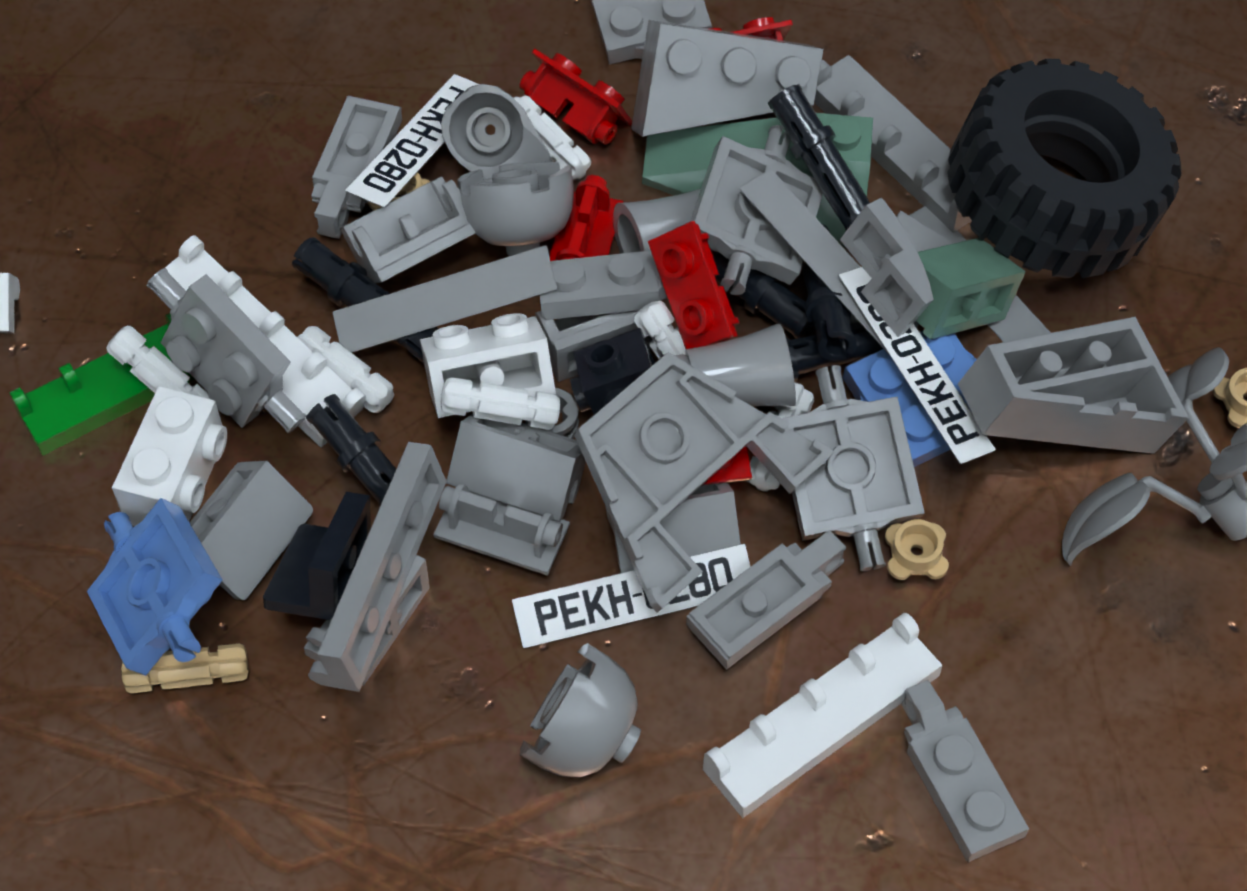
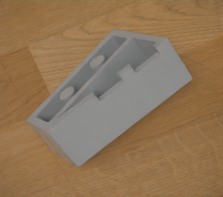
(715, 76)
(1076, 389)

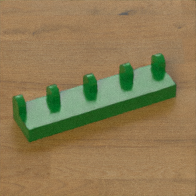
(84, 398)

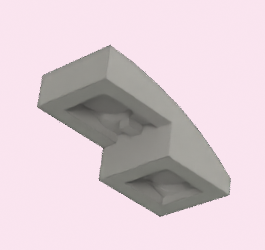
(885, 251)

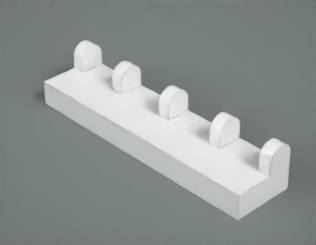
(308, 376)
(821, 717)

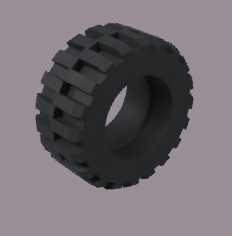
(1035, 208)

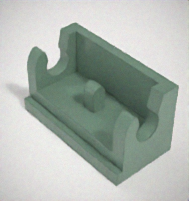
(968, 287)

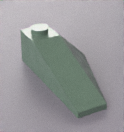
(680, 158)

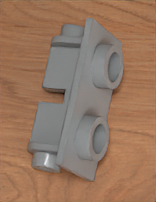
(500, 529)

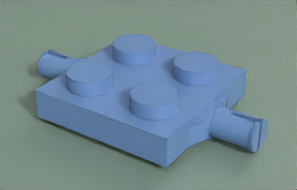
(879, 378)
(153, 586)

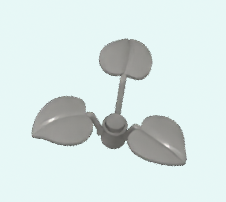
(1221, 491)

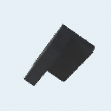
(320, 562)

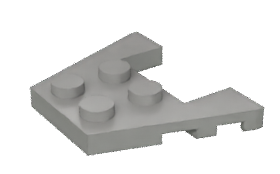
(667, 441)

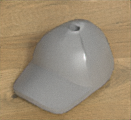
(466, 134)

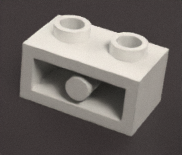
(504, 354)
(171, 455)

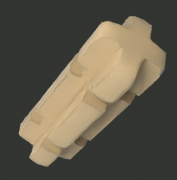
(228, 663)

